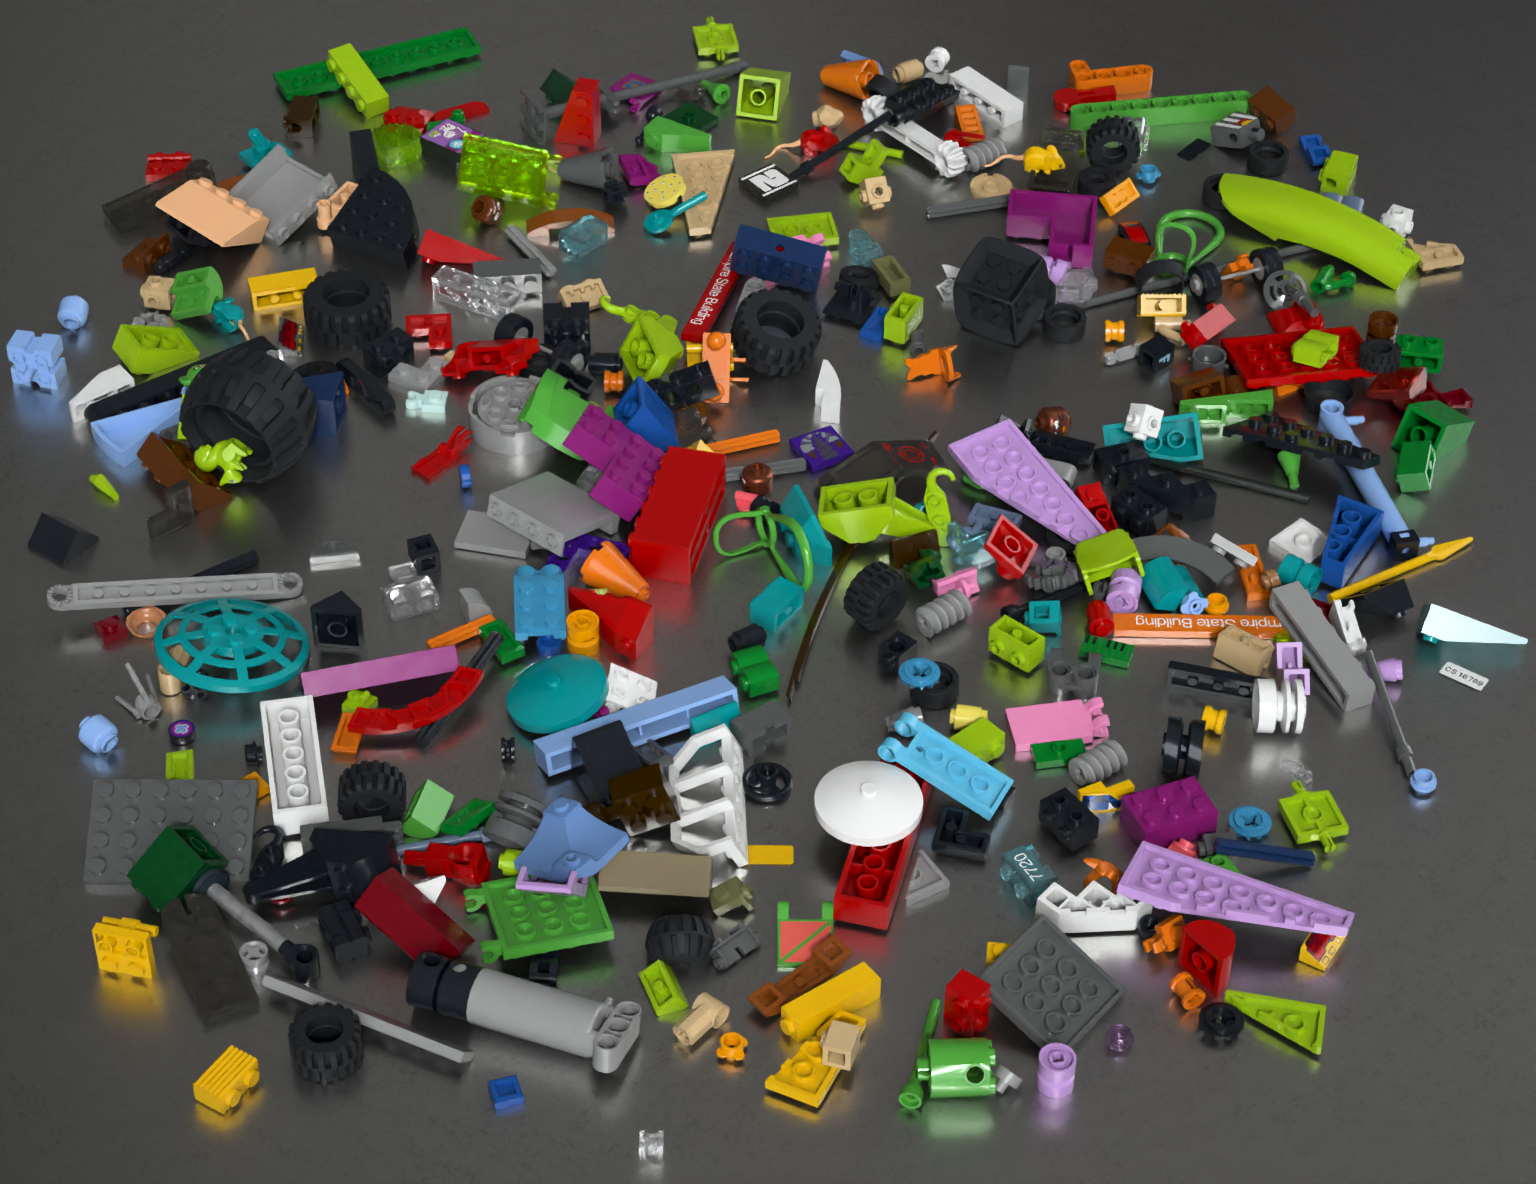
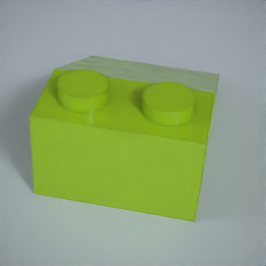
(152, 347)

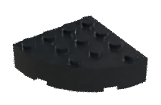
(378, 221)

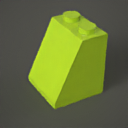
(762, 93)

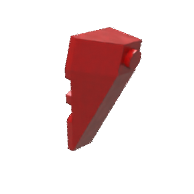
(449, 251)
(623, 621)

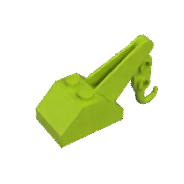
(651, 343)
(869, 508)

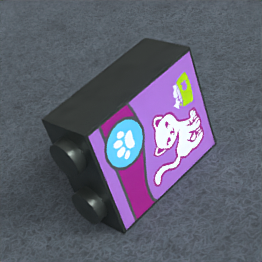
(445, 142)

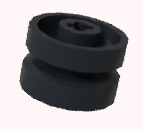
(1181, 746)

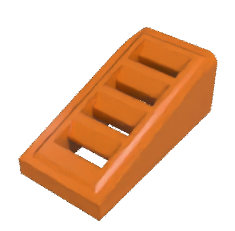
(968, 120)

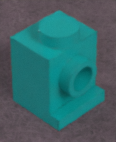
(1044, 617)

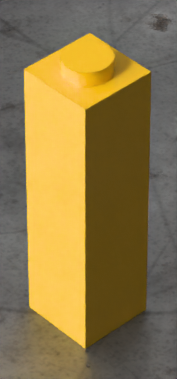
(845, 992)

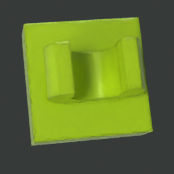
(359, 699)

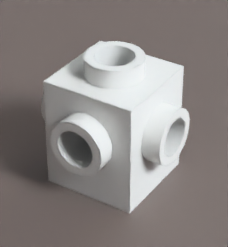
(1398, 219)
(1143, 421)

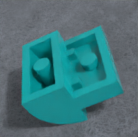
(1167, 583)

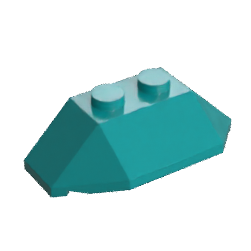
(797, 507)

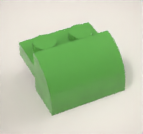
(196, 292)

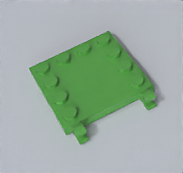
(536, 921)

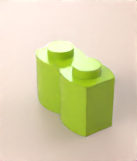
(1315, 348)

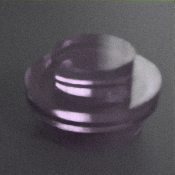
(1119, 1038)

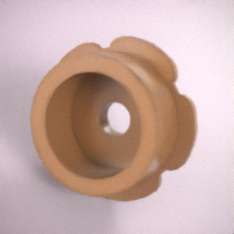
(1270, 579)

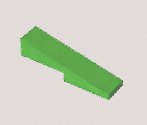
(1238, 405)

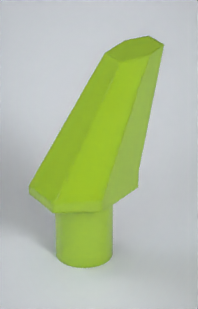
(104, 485)

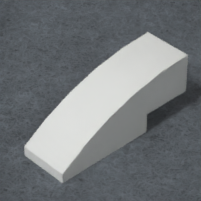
(828, 394)

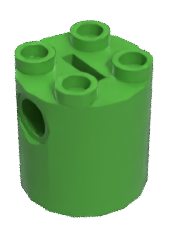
(950, 1071)

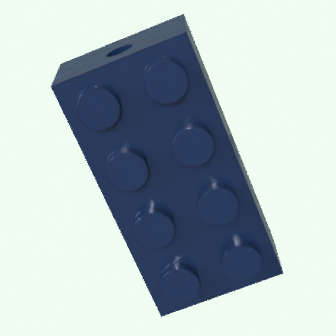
(778, 258)

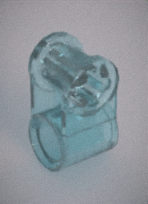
(863, 247)

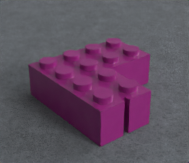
(1060, 217)
(620, 455)

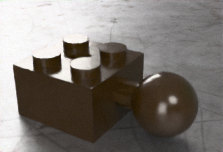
(640, 800)

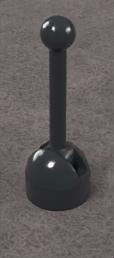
(655, 111)

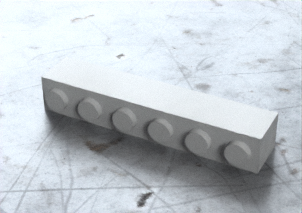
(1322, 646)

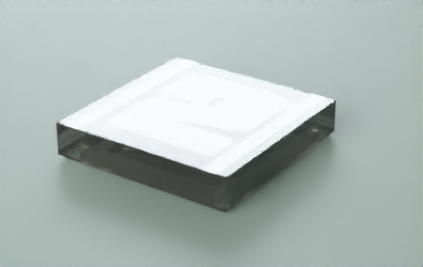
(768, 183)

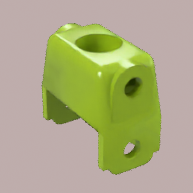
(1104, 554)

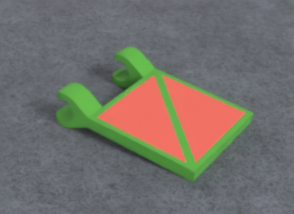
(800, 936)

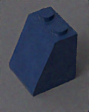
(331, 402)

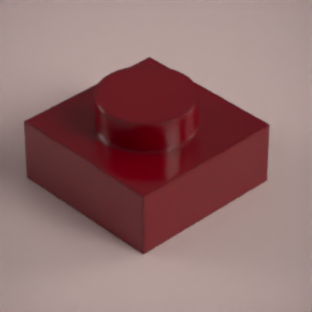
(110, 630)

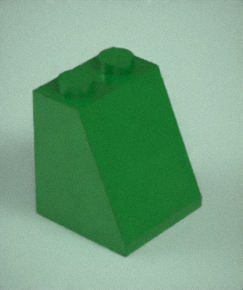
(1433, 422)

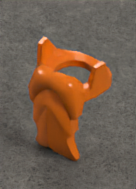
(934, 362)
(1103, 869)

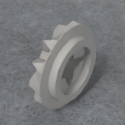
(151, 319)

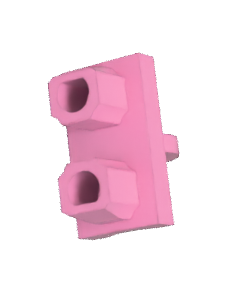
(960, 580)

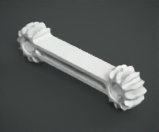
(944, 154)

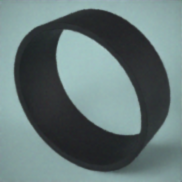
(1157, 267)
(1344, 387)

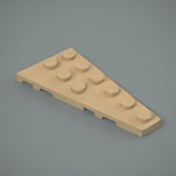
(707, 173)

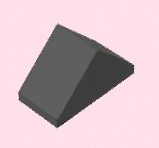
(1018, 80)

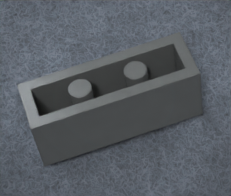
(516, 273)

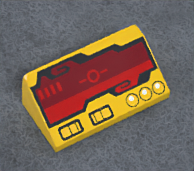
(1320, 949)

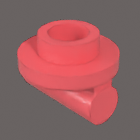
(744, 500)
(1183, 847)

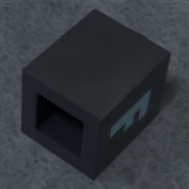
(1156, 354)

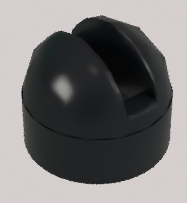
(1146, 924)

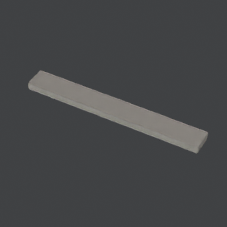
(371, 1019)

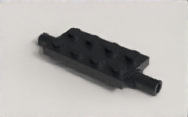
(919, 101)

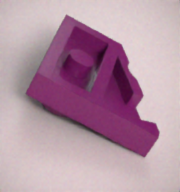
(638, 169)

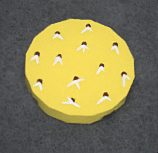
(664, 190)

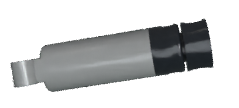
(525, 1009)

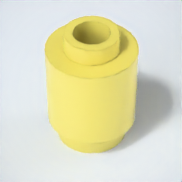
(966, 715)

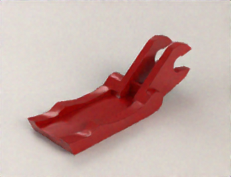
(444, 455)

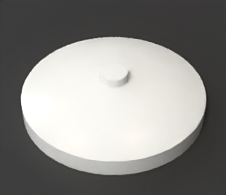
(868, 803)

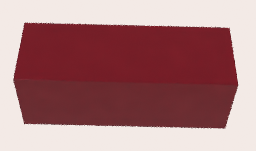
(411, 918)

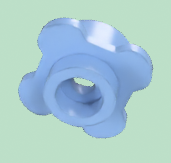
(1191, 599)

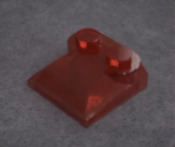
(1400, 387)

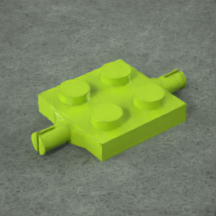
(715, 39)
(1312, 816)

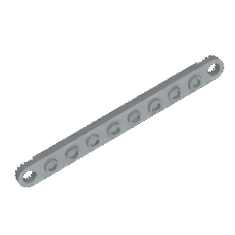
(173, 591)

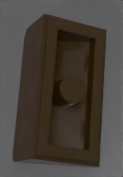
(906, 548)

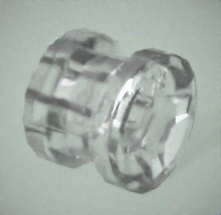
(651, 1145)

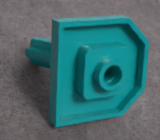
(260, 149)

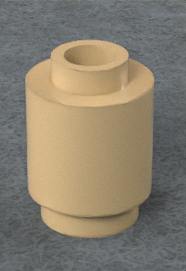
(908, 71)

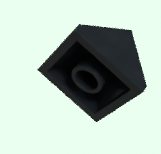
(60, 539)
(337, 623)

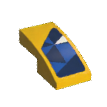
(1101, 799)

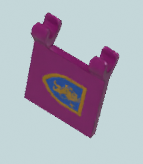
(630, 81)

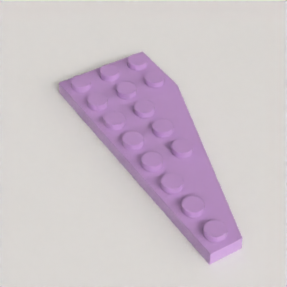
(1017, 473)
(1203, 889)

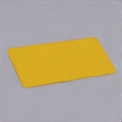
(770, 854)

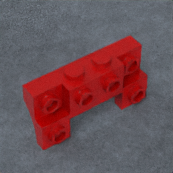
(501, 355)

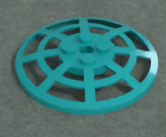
(231, 637)

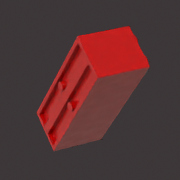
(678, 515)

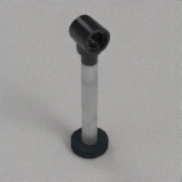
(301, 958)

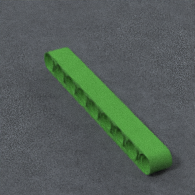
(1163, 109)

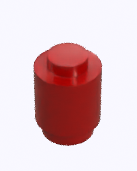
(1099, 618)

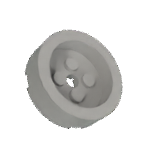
(496, 421)

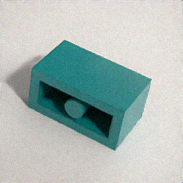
(776, 604)

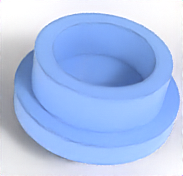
(1423, 780)

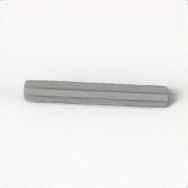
(530, 249)

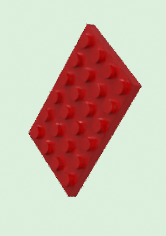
(1269, 362)

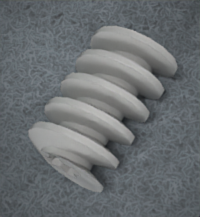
(984, 153)
(942, 612)
(1098, 763)

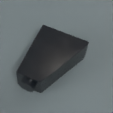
(362, 153)

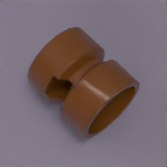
(1382, 326)

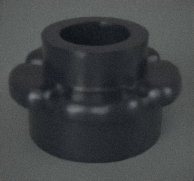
(253, 754)

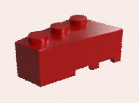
(582, 115)

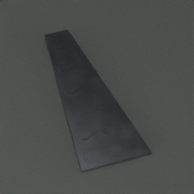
(1294, 437)

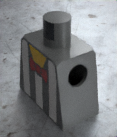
(1237, 131)

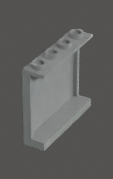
(283, 192)
(550, 511)

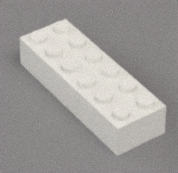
(294, 763)

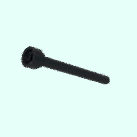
(1016, 612)

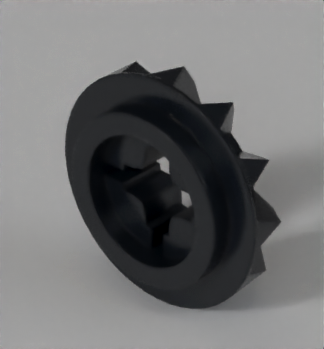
(1227, 1014)

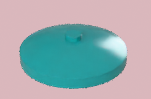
(557, 693)

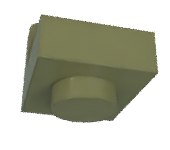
(730, 895)

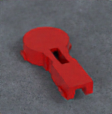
(1067, 97)

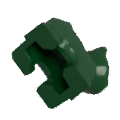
(925, 568)

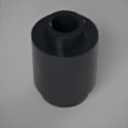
(604, 361)
(747, 637)

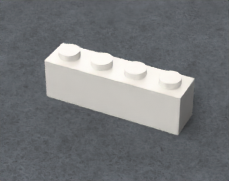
(987, 97)

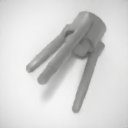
(146, 704)

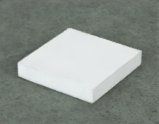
(1301, 540)

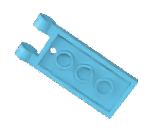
(946, 766)

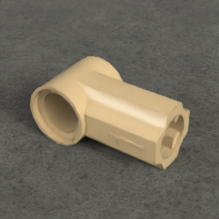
(167, 683)
(705, 1013)

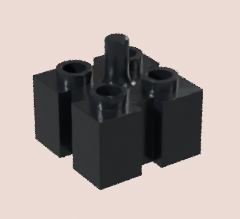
(566, 323)

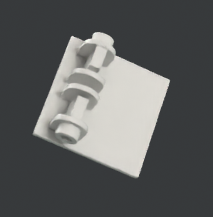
(628, 688)

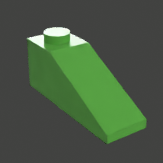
(675, 137)

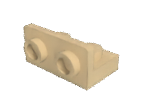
(587, 291)

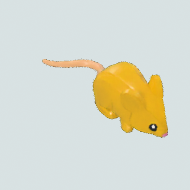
(1037, 159)

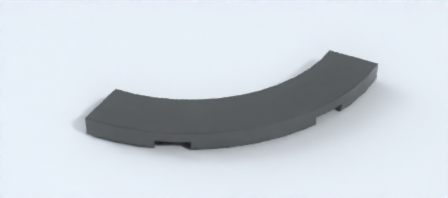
(1187, 552)

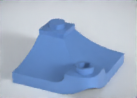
(570, 842)

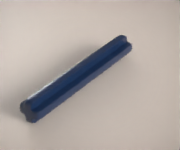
(1264, 852)

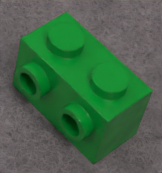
(1421, 352)
(1415, 466)

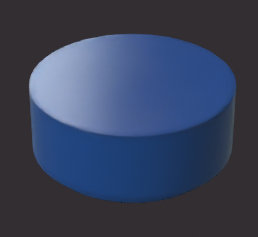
(465, 476)
(548, 645)

